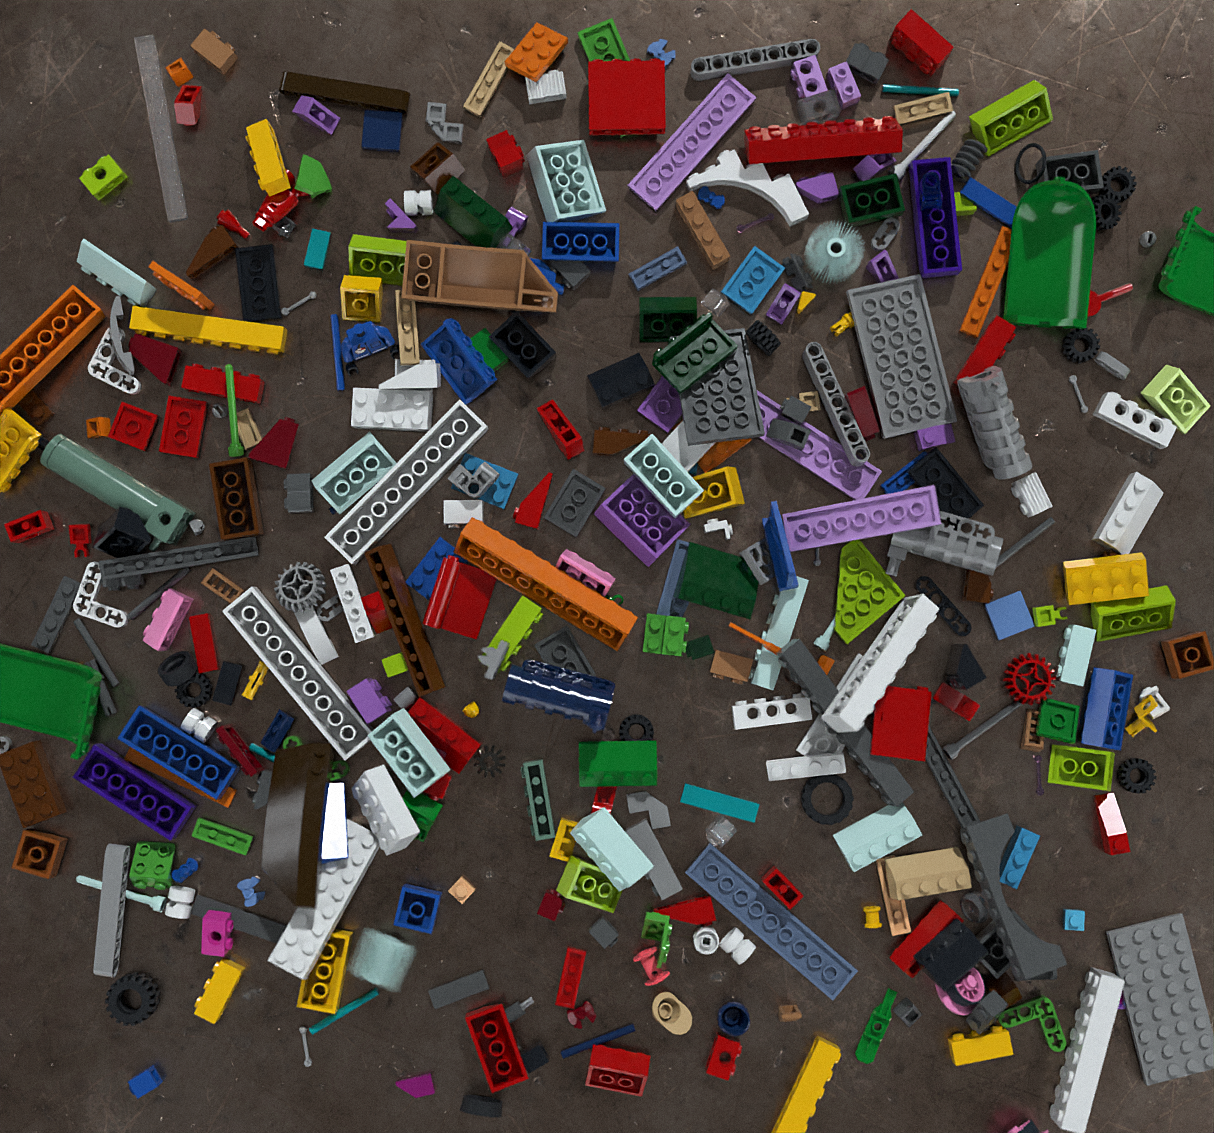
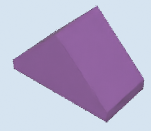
(882, 268)

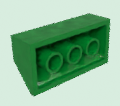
(617, 763)

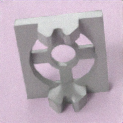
(755, 566)
(494, 658)

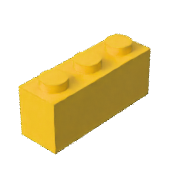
(218, 990)
(976, 1047)

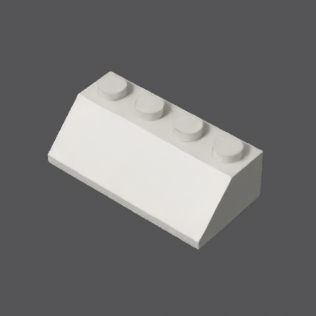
(1128, 514)

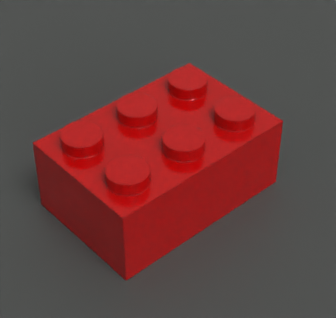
(921, 43)

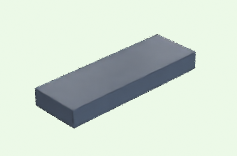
(657, 268)

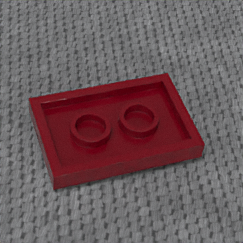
(239, 750)

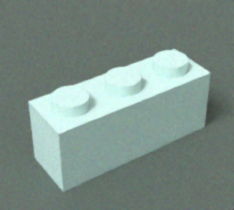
(1075, 655)

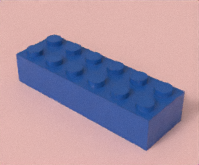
(179, 752)

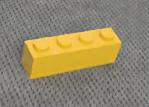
(268, 158)

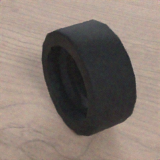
(177, 668)

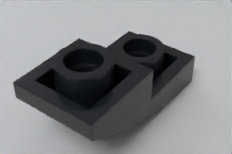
(227, 683)

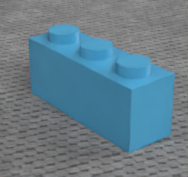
(1017, 856)

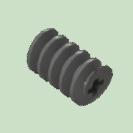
(966, 158)

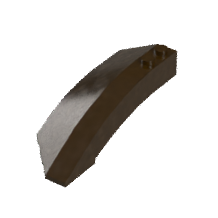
(297, 821)

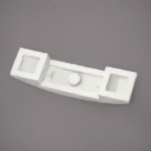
(315, 634)

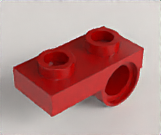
(604, 798)

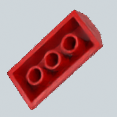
(444, 734)
(496, 1047)

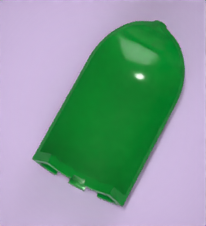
(1051, 257)

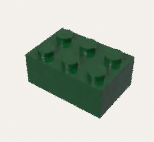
(871, 200)

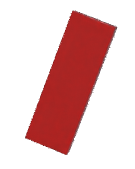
(203, 643)
(570, 978)

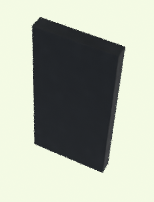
(258, 283)
(951, 490)

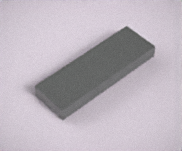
(458, 989)

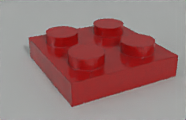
(133, 426)

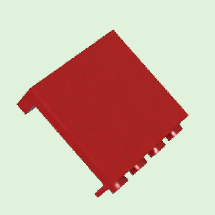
(626, 97)

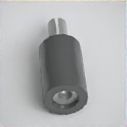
(517, 1009)

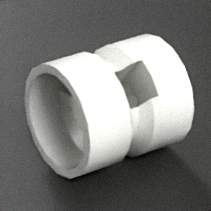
(418, 202)
(199, 725)
(180, 901)
(705, 939)
(739, 947)

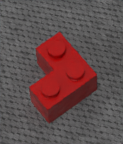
(505, 153)

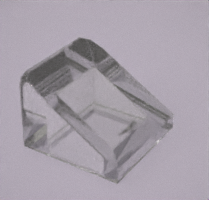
(716, 302)

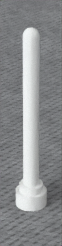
(899, 169)

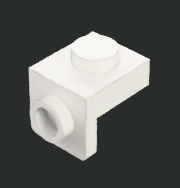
(713, 525)
(1162, 705)

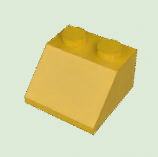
(361, 298)

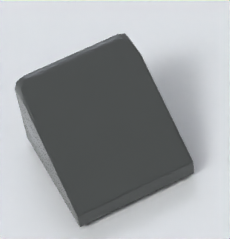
(907, 1012)

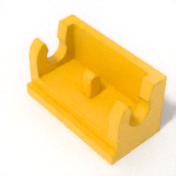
(564, 841)

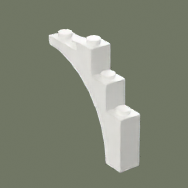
(730, 172)

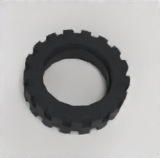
(833, 818)

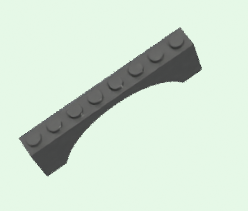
(1026, 952)

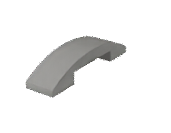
(124, 358)

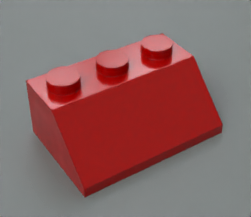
(617, 1070)

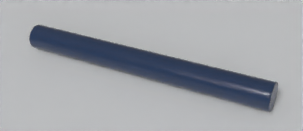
(598, 1041)

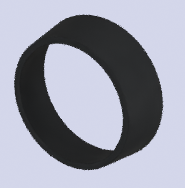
(481, 1106)

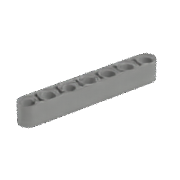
(747, 65)
(834, 413)
(111, 910)

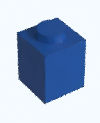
(144, 1082)

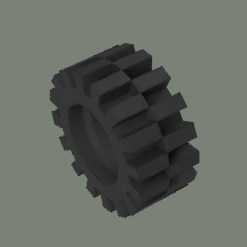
(1126, 178)
(1111, 211)
(763, 337)
(1070, 349)
(204, 695)
(636, 719)
(1148, 777)

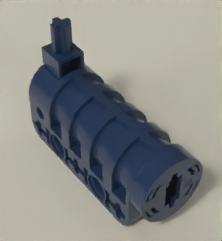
(560, 692)

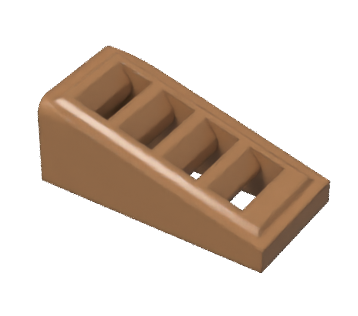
(207, 578)
(1026, 737)
(789, 1013)

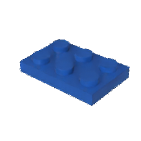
(426, 572)

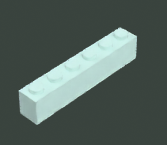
(779, 632)

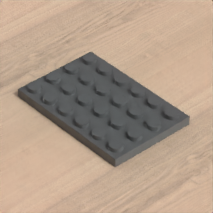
(724, 400)

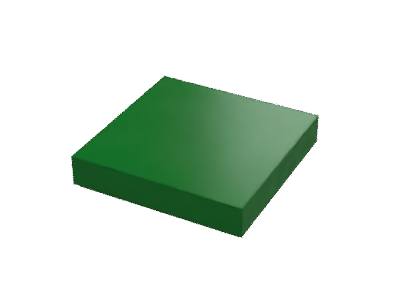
(1057, 720)

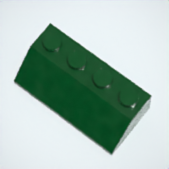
(471, 215)

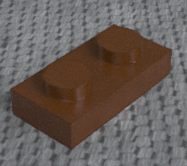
(36, 408)

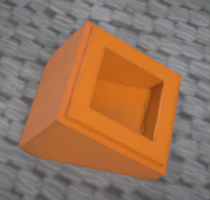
(179, 72)
(98, 427)

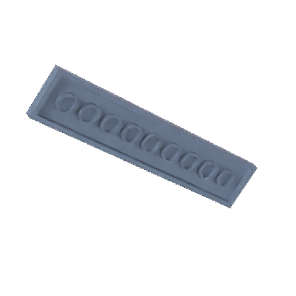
(771, 921)

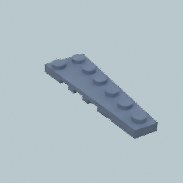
(668, 604)

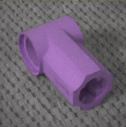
(516, 219)

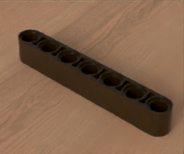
(344, 92)

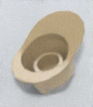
(671, 1013)

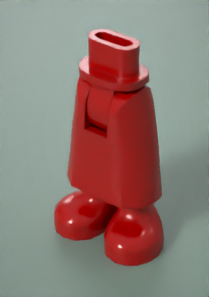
(278, 205)

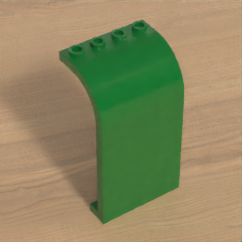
(1190, 266)
(48, 695)

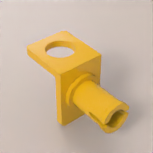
(1142, 720)

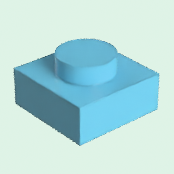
(1073, 919)

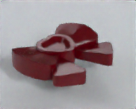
(585, 1010)

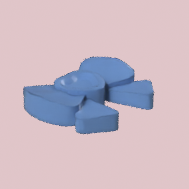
(656, 50)
(248, 893)

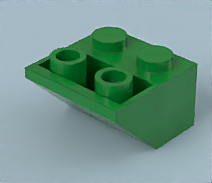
(423, 811)

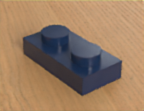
(277, 731)

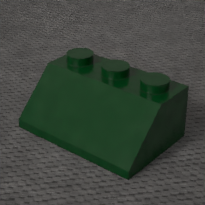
(665, 317)

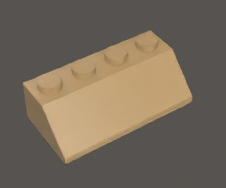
(927, 873)

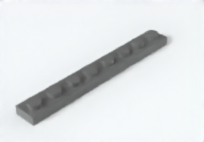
(178, 558)

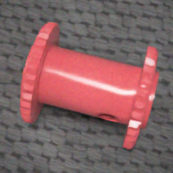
(649, 964)

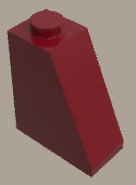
(156, 356)
(862, 412)
(276, 444)

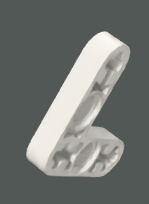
(105, 363)
(92, 605)

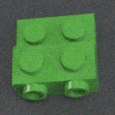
(665, 634)

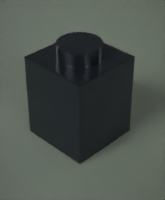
(534, 1057)

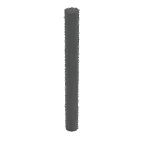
(1024, 541)
(156, 594)
(96, 652)

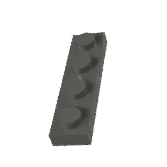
(56, 615)

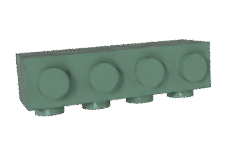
(539, 799)

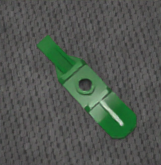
(871, 1037)

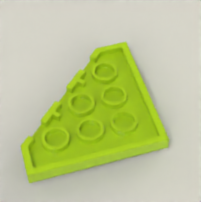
(862, 591)

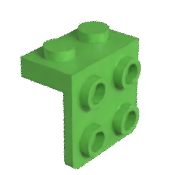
(152, 865)
(657, 928)

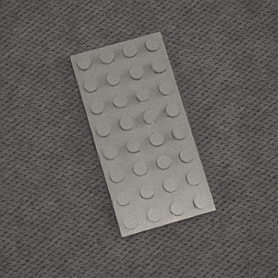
(901, 356)
(1163, 998)

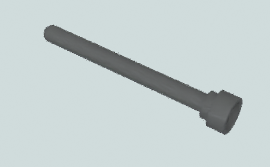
(952, 750)

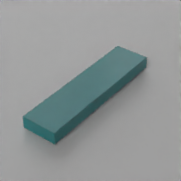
(719, 802)

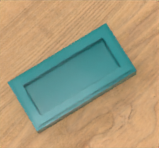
(317, 249)

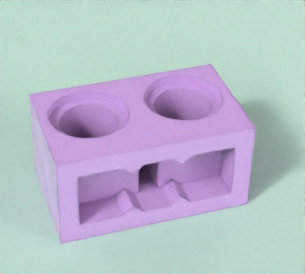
(813, 78)
(845, 87)

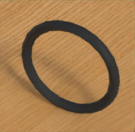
(1043, 164)

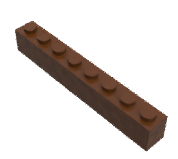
(404, 619)

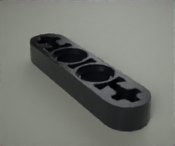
(944, 604)

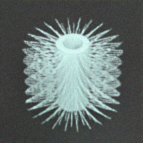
(825, 248)
(381, 958)

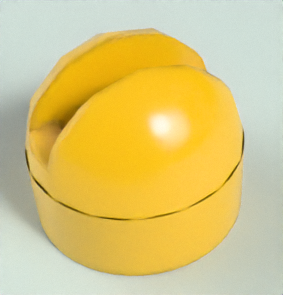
(471, 710)

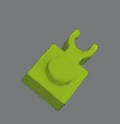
(1046, 615)

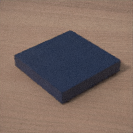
(382, 130)

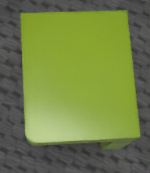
(963, 206)
(395, 665)

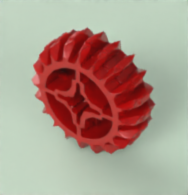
(1032, 672)

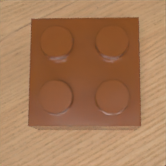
(1188, 654)
(39, 853)

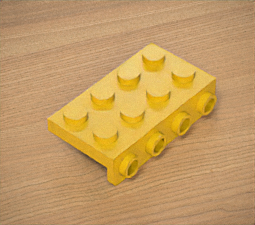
(16, 443)

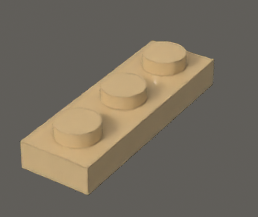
(923, 108)

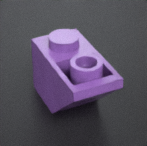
(819, 188)

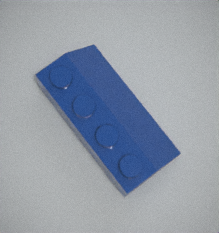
(580, 241)
(1107, 708)

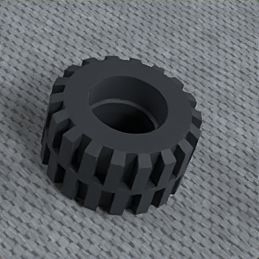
(117, 1003)

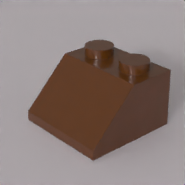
(437, 167)

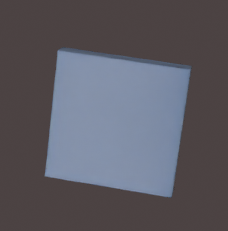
(1009, 615)

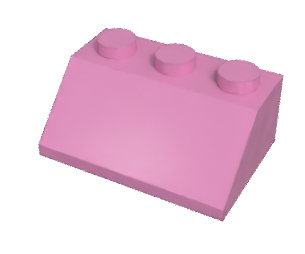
(585, 572)
(167, 620)

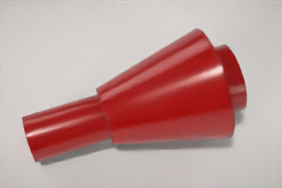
(228, 221)

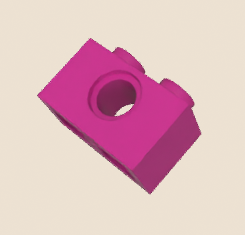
(212, 942)

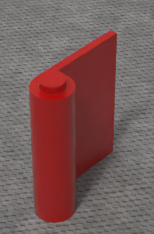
(459, 598)
(901, 723)

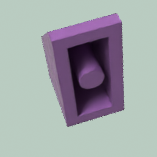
(316, 114)
(873, 165)
(934, 437)

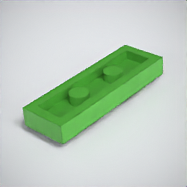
(222, 836)

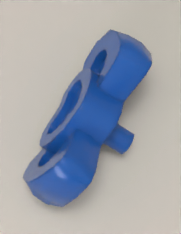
(711, 198)
(185, 870)

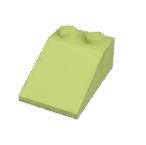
(1176, 398)

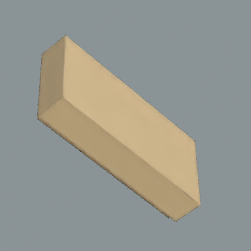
(248, 429)

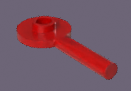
(1095, 299)

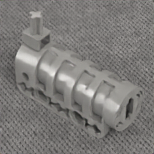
(994, 423)
(948, 546)

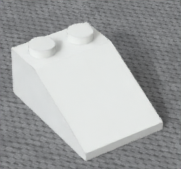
(419, 376)

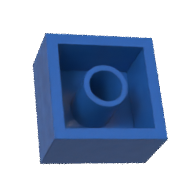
(417, 908)

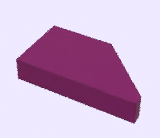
(418, 1085)

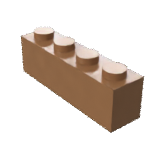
(702, 230)

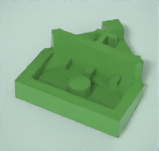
(312, 177)

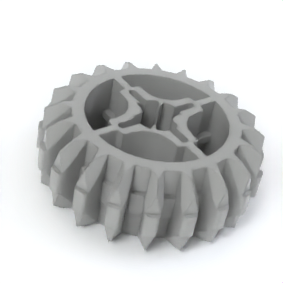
(306, 591)

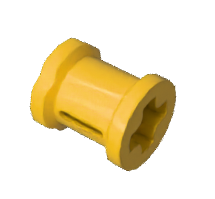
(872, 916)

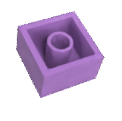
(370, 700)

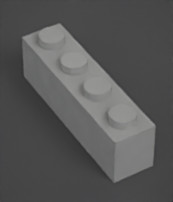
(661, 874)

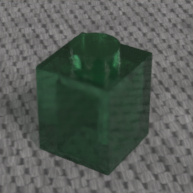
(699, 647)

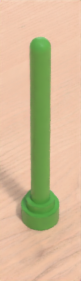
(235, 447)

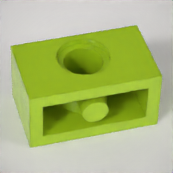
(113, 177)

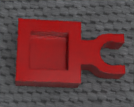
(80, 535)

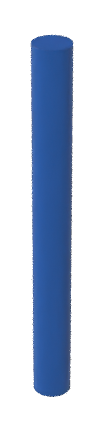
(337, 352)

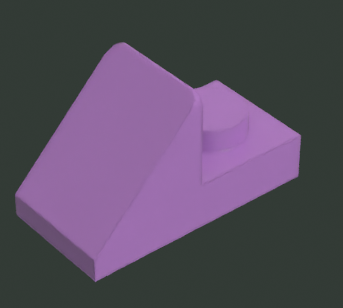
(402, 223)
(783, 303)

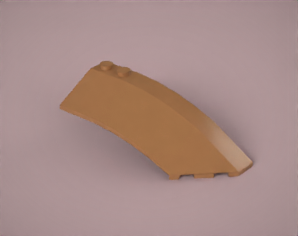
(475, 278)

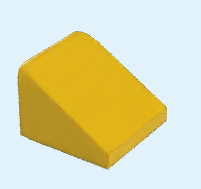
(804, 300)

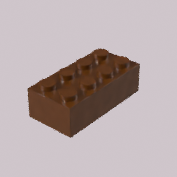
(236, 499)
(31, 784)

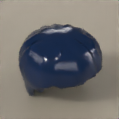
(733, 1018)

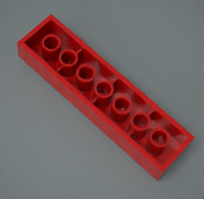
(823, 140)

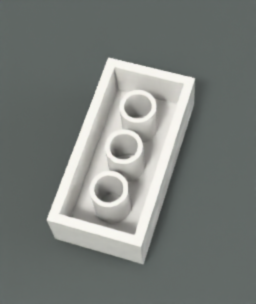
(392, 409)
(385, 810)

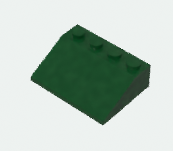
(717, 581)

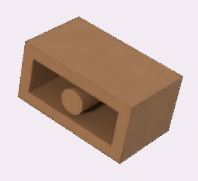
(214, 51)
(730, 666)

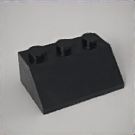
(523, 345)
(621, 381)
(122, 534)
(963, 668)
(950, 955)

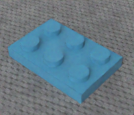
(753, 280)
(500, 491)

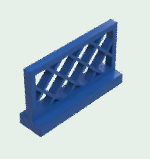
(779, 549)

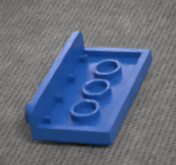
(459, 361)

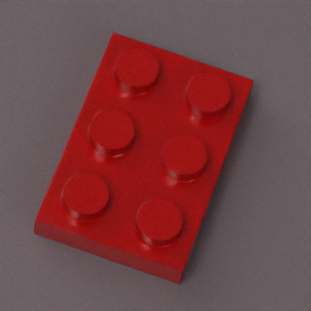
(183, 426)

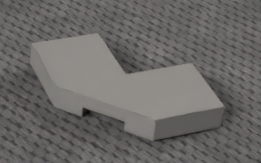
(436, 119)
(644, 801)

